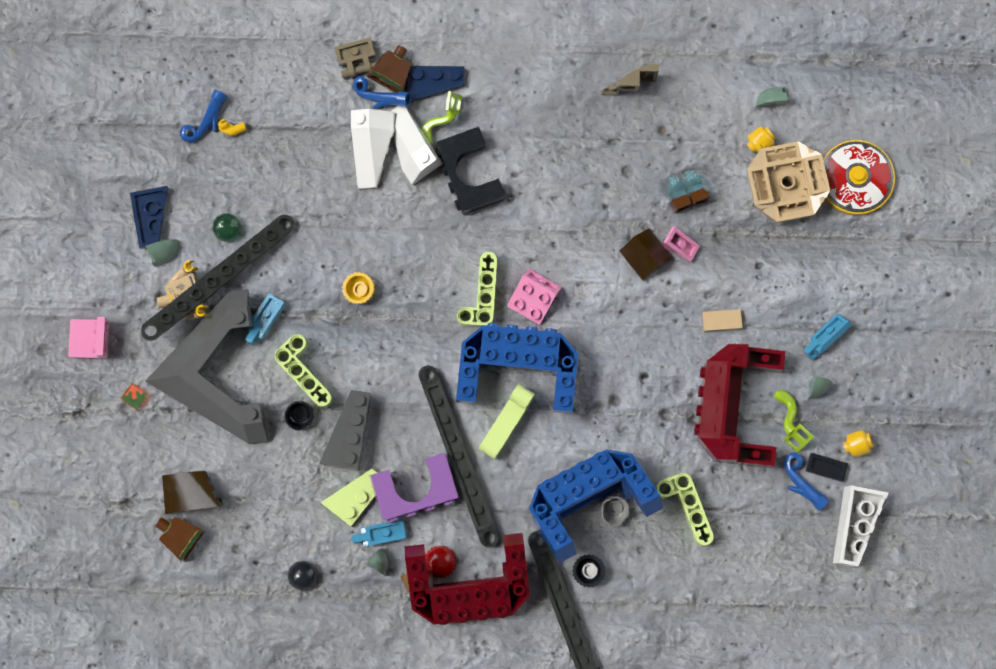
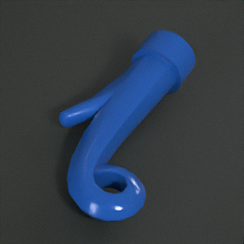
(384, 99)
(210, 117)
(803, 487)

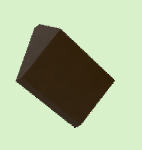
(645, 254)

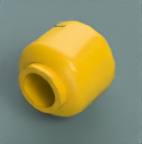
(760, 139)
(858, 443)

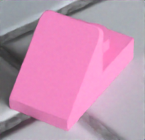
(681, 244)

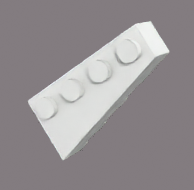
(856, 523)

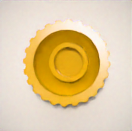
(358, 288)

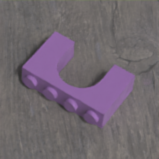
(441, 490)

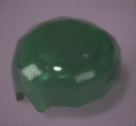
(226, 227)

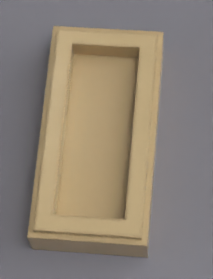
(722, 320)

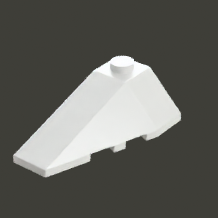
(370, 138)
(413, 147)

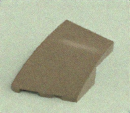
(632, 80)

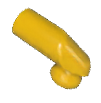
(229, 129)

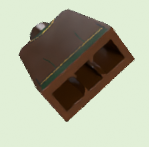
(391, 70)
(179, 536)

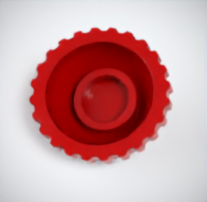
(440, 561)

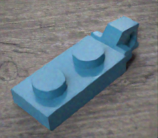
(264, 318)
(826, 336)
(381, 533)

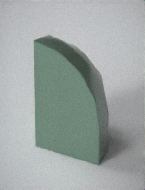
(772, 97)
(163, 251)
(818, 387)
(379, 562)

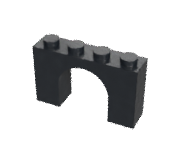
(468, 197)

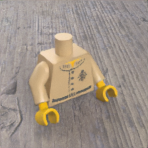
(177, 285)

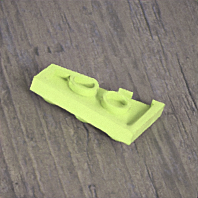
(352, 499)

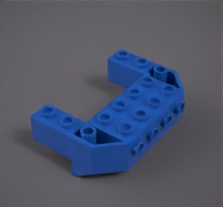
(518, 349)
(583, 486)

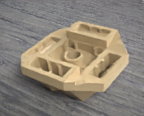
(798, 165)

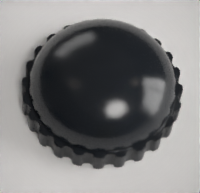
(589, 570)

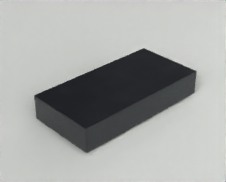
(826, 467)

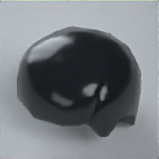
(299, 415)
(303, 576)

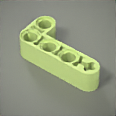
(483, 290)
(306, 375)
(507, 421)
(697, 508)

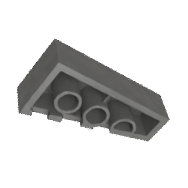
(348, 436)

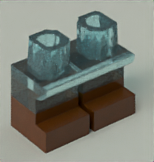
(686, 193)

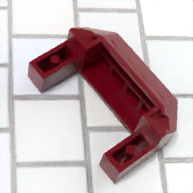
(721, 402)
(470, 598)

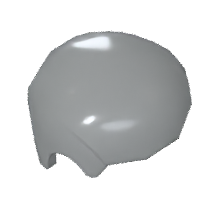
(614, 510)

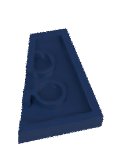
(431, 80)
(148, 214)

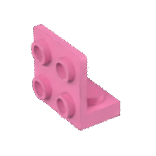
(533, 296)
(89, 338)

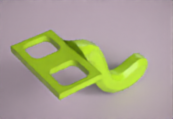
(448, 118)
(785, 398)

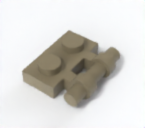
(355, 52)

